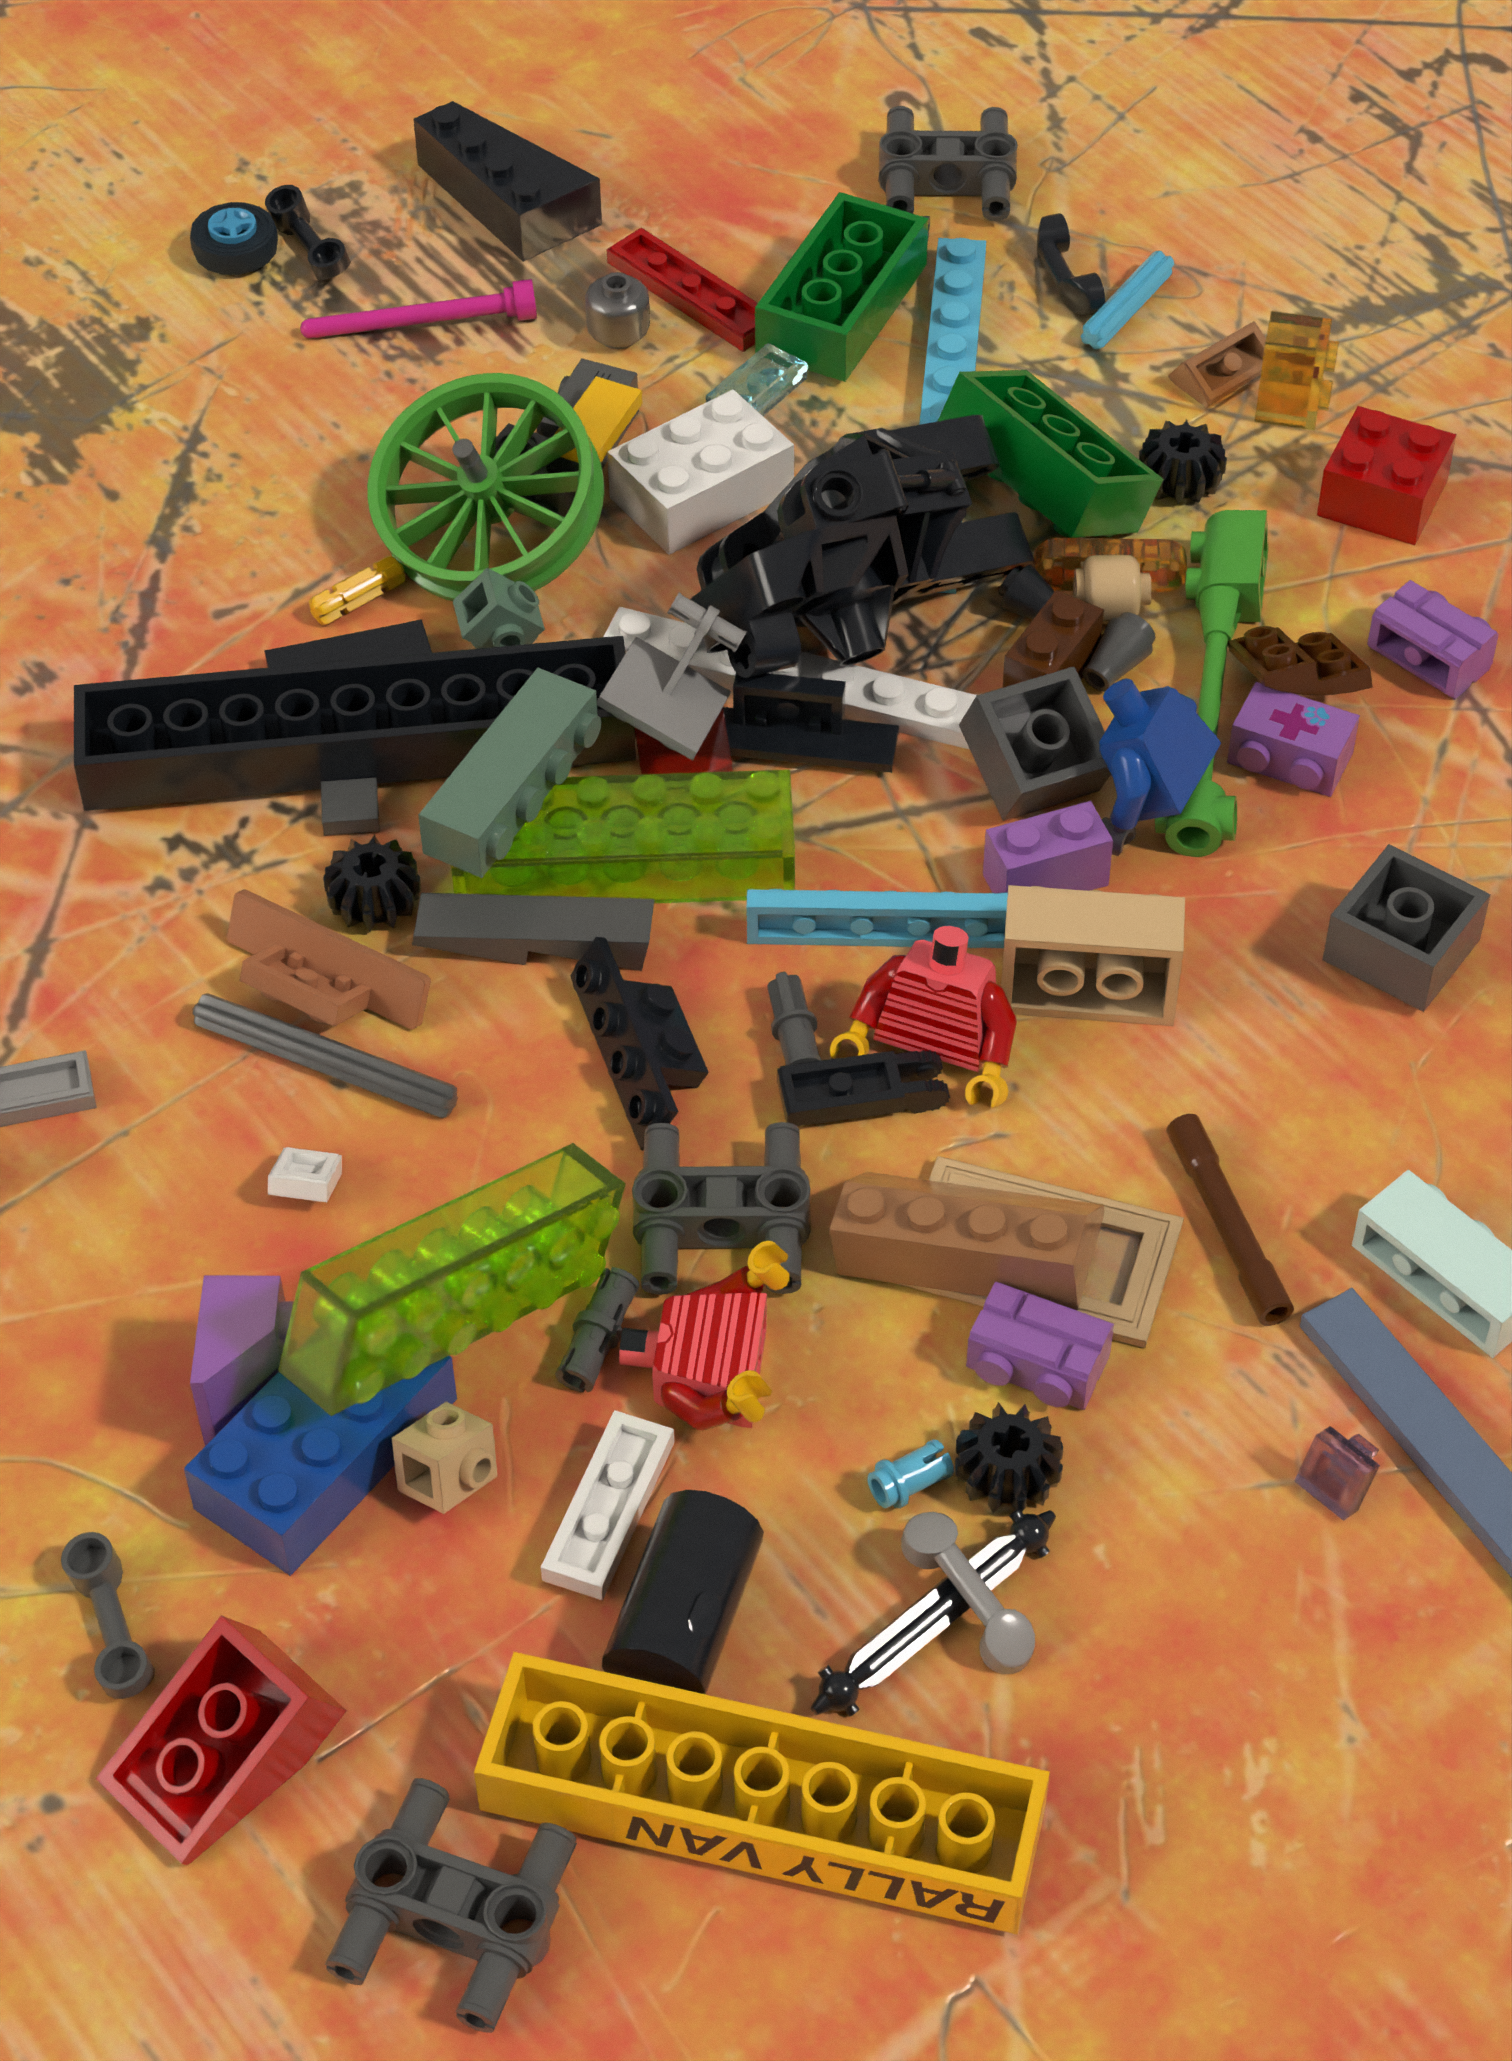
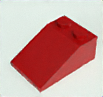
(219, 1739)

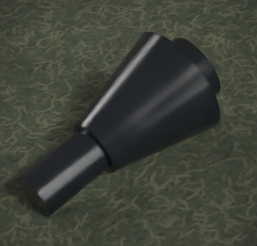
(1025, 592)

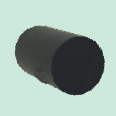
(685, 1592)

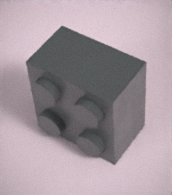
(1036, 743)
(1406, 927)

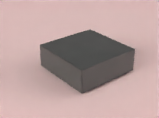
(350, 806)

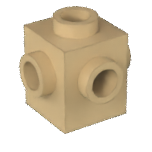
(444, 1457)

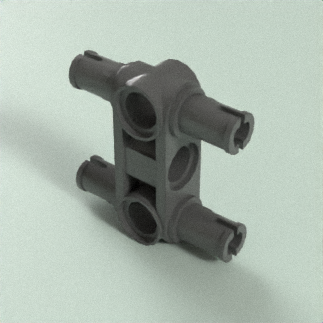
(948, 162)
(718, 1205)
(452, 1904)

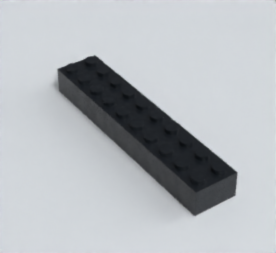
(317, 722)

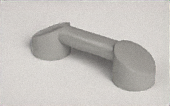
(1008, 1634)

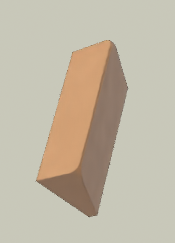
(1222, 366)

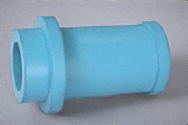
(917, 1470)

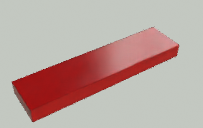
(686, 286)

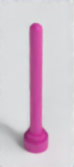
(514, 301)

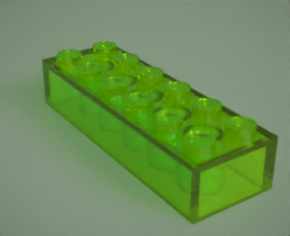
(651, 839)
(449, 1278)

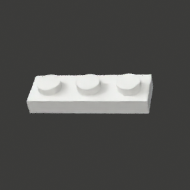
(607, 1505)

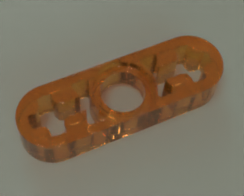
(1148, 552)

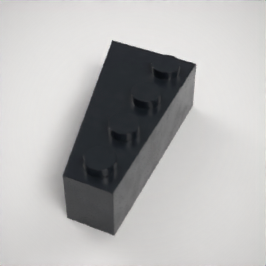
(506, 181)

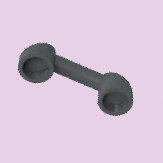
(97, 1573)

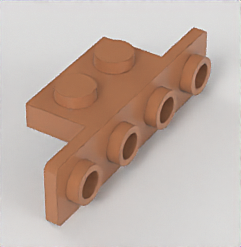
(320, 968)

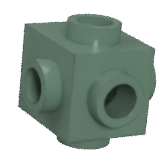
(498, 612)

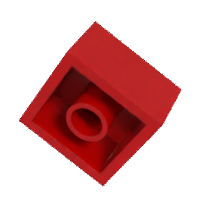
(1386, 475)

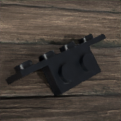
(804, 724)
(639, 1037)

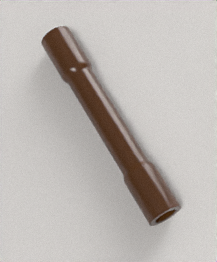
(1255, 1271)

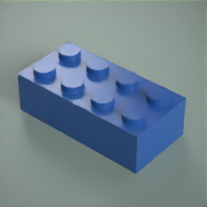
(294, 1472)

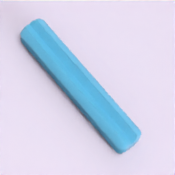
(1127, 300)

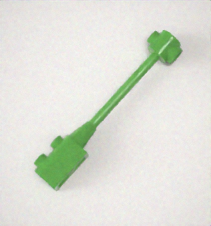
(1226, 592)

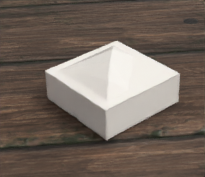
(305, 1174)

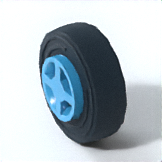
(234, 238)

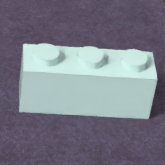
(1441, 1258)

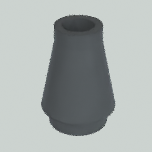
(1120, 649)

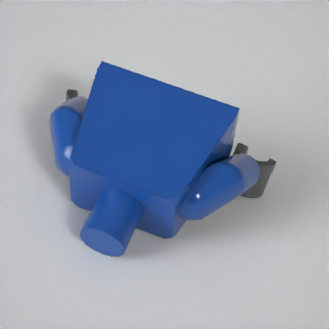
(1154, 754)

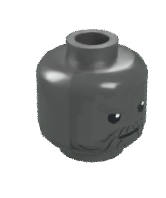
(617, 310)

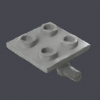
(664, 693)

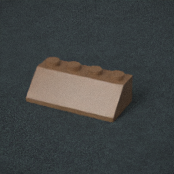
(963, 1237)

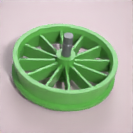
(487, 484)

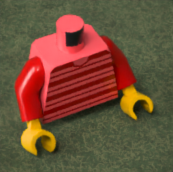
(942, 1004)
(712, 1345)

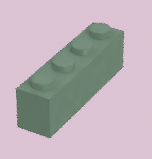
(509, 773)

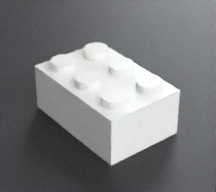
(700, 471)

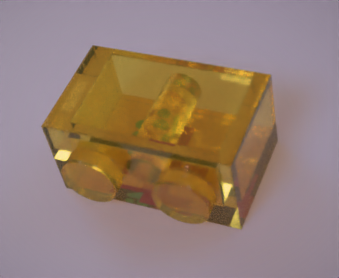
(1293, 370)

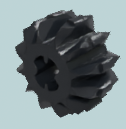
(1186, 459)
(372, 883)
(1009, 1458)

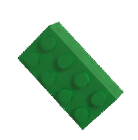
(843, 284)
(1055, 455)

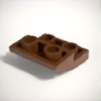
(1309, 667)

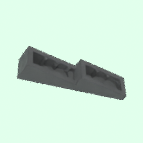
(551, 925)

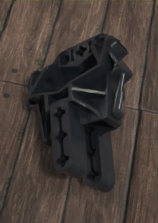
(855, 537)

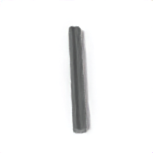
(325, 1055)

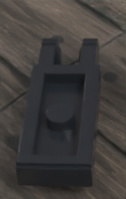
(861, 1087)

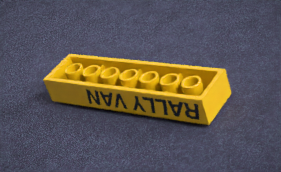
(763, 1791)

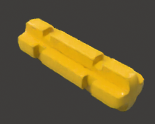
(357, 590)

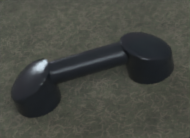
(292, 217)
(1080, 293)

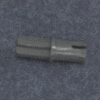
(792, 1020)

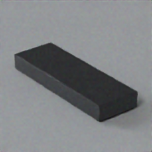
(386, 641)

